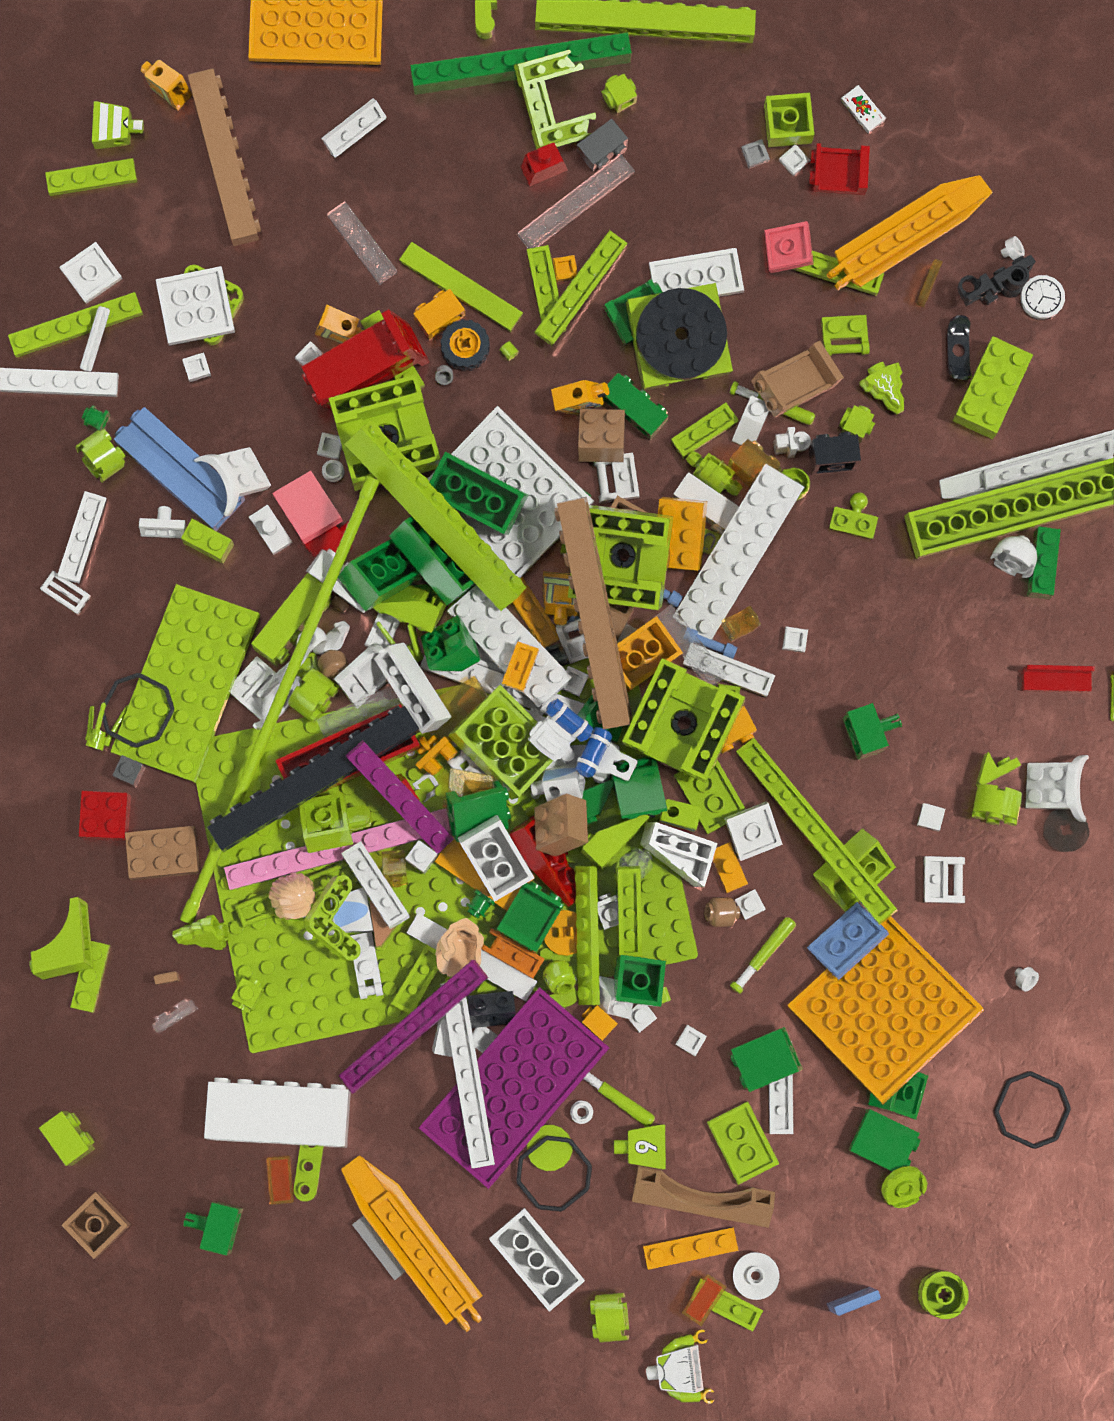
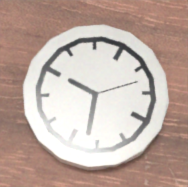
(1042, 297)

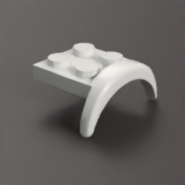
(239, 473)
(362, 675)
(253, 680)
(1056, 786)

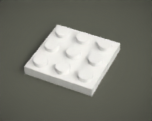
(195, 305)

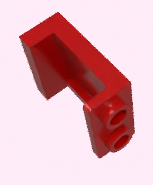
(840, 170)

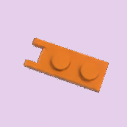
(514, 954)

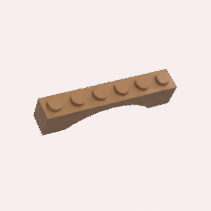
(747, 1206)

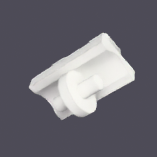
(791, 442)

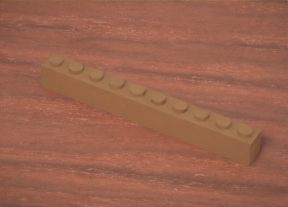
(594, 612)

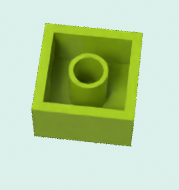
(789, 119)
(67, 1137)

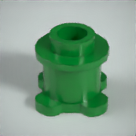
(95, 418)
(479, 904)

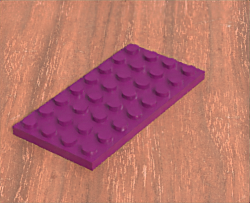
(522, 1083)

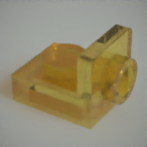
(394, 868)

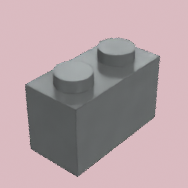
(602, 145)

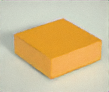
(565, 268)

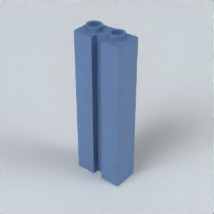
(174, 467)

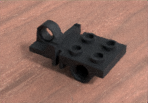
(1007, 281)

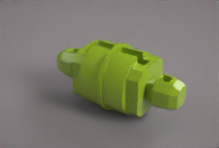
(714, 473)

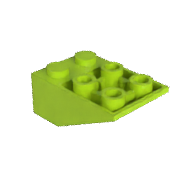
(416, 606)

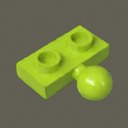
(854, 521)

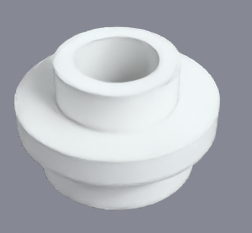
(581, 1104)

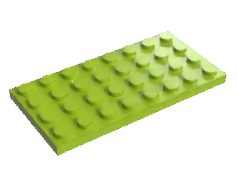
(198, 661)

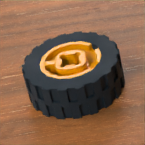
(465, 345)

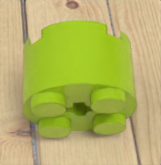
(100, 455)
(313, 695)
(997, 804)
(953, 1302)
(610, 1317)

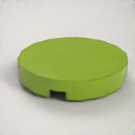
(551, 1154)
(904, 1187)

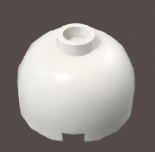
(1015, 556)

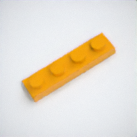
(690, 1248)

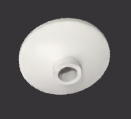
(761, 1287)

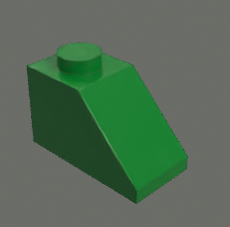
(596, 799)

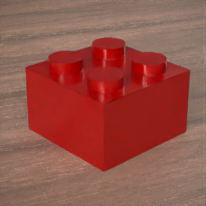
(104, 815)

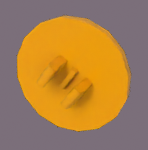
(563, 934)

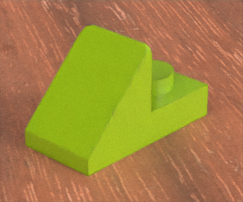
(990, 771)

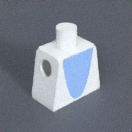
(560, 781)
(354, 913)

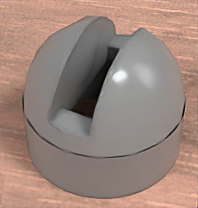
(444, 375)

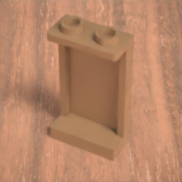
(797, 379)

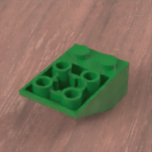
(642, 792)

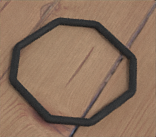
(167, 719)
(1062, 1123)
(533, 1148)

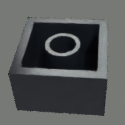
(834, 453)

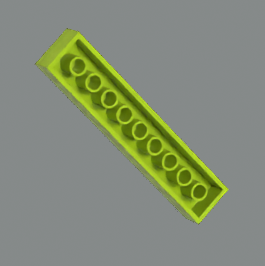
(1011, 509)

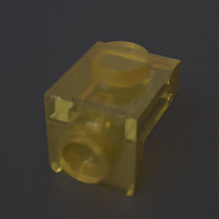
(740, 624)

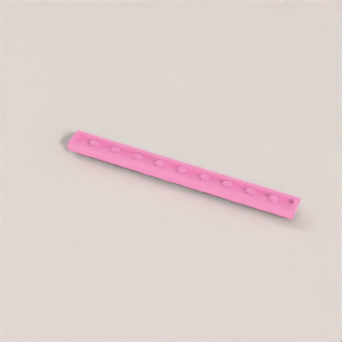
(300, 860)

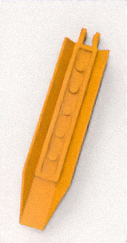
(908, 230)
(412, 1242)

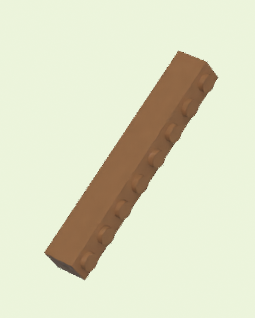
(223, 157)

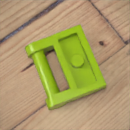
(845, 329)

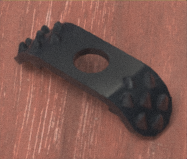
(958, 334)

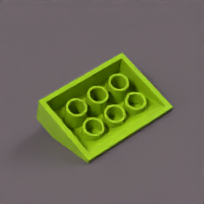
(498, 742)

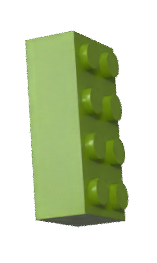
(992, 387)
(288, 622)

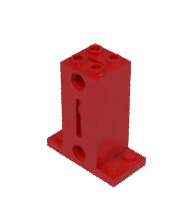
(365, 359)

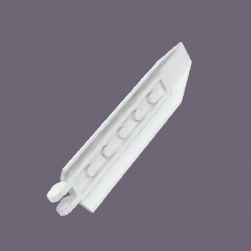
(1029, 466)

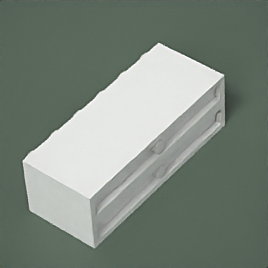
(277, 1113)

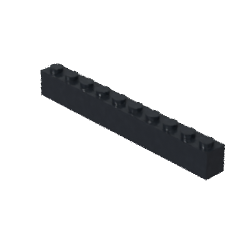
(309, 781)

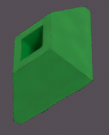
(450, 647)

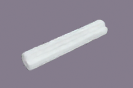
(94, 338)

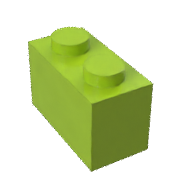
(207, 541)

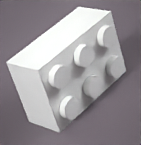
(495, 858)

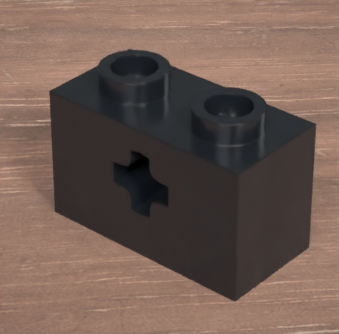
(491, 1009)

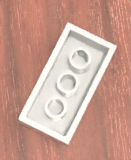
(536, 1259)

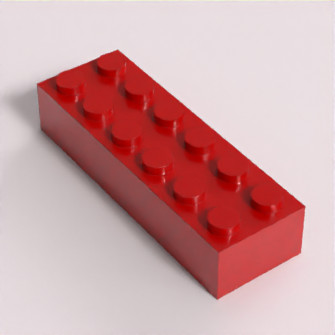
(302, 756)

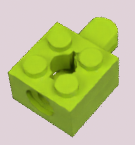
(333, 813)

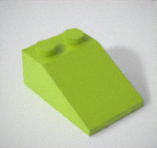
(610, 841)

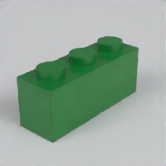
(638, 407)
(1042, 581)

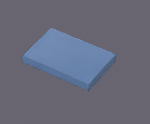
(847, 940)
(854, 1301)

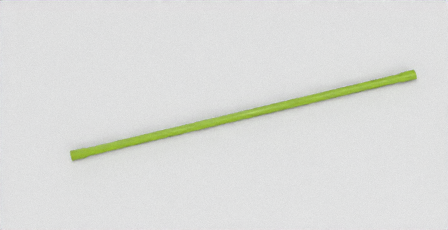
(365, 496)

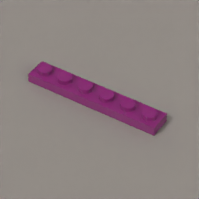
(399, 797)

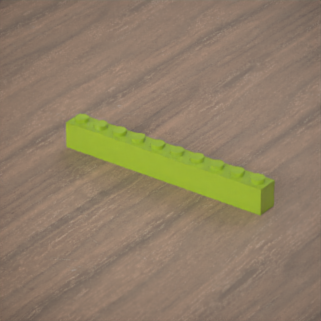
(647, 19)
(435, 515)

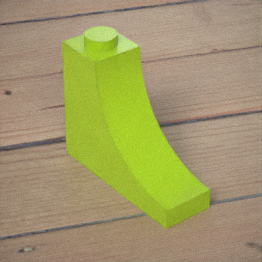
(69, 949)

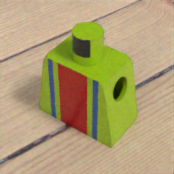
(683, 816)

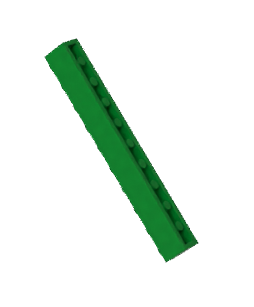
(499, 66)

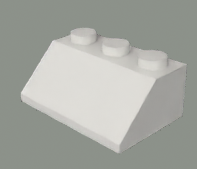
(319, 570)

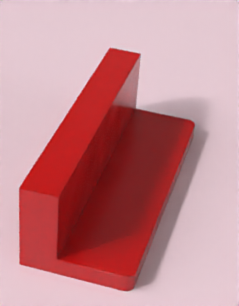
(1057, 678)

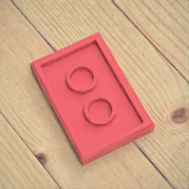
(307, 507)

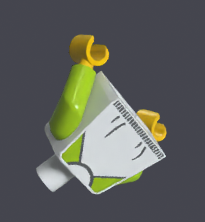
(680, 1370)

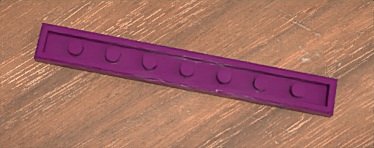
(413, 1026)

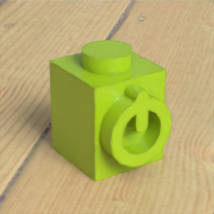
(619, 92)
(857, 421)
(247, 994)

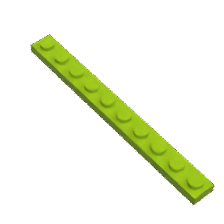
(816, 831)

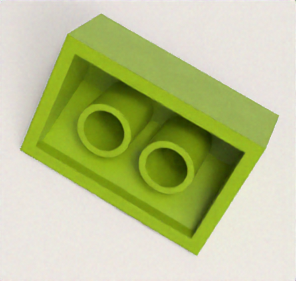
(872, 859)

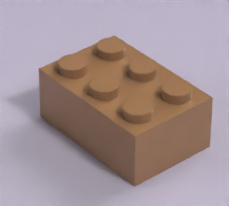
(162, 853)

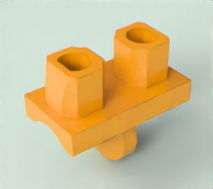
(428, 761)

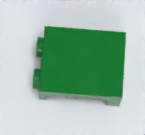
(617, 309)
(476, 808)
(530, 916)
(766, 1059)
(884, 1141)

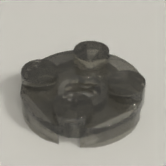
(1054, 836)

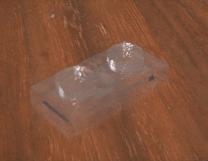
(166, 1020)

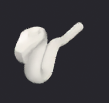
(319, 644)

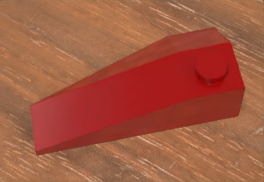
(550, 869)

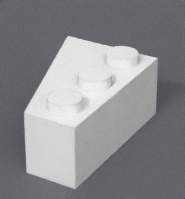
(680, 851)

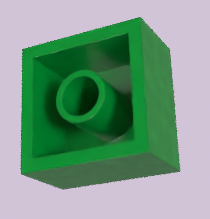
(868, 731)
(218, 1227)

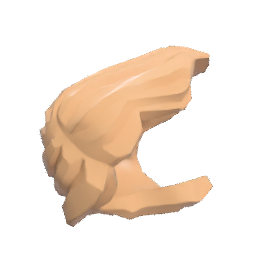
(292, 896)
(458, 947)

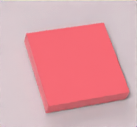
(788, 247)

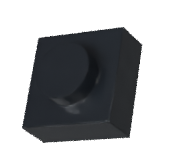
(558, 653)

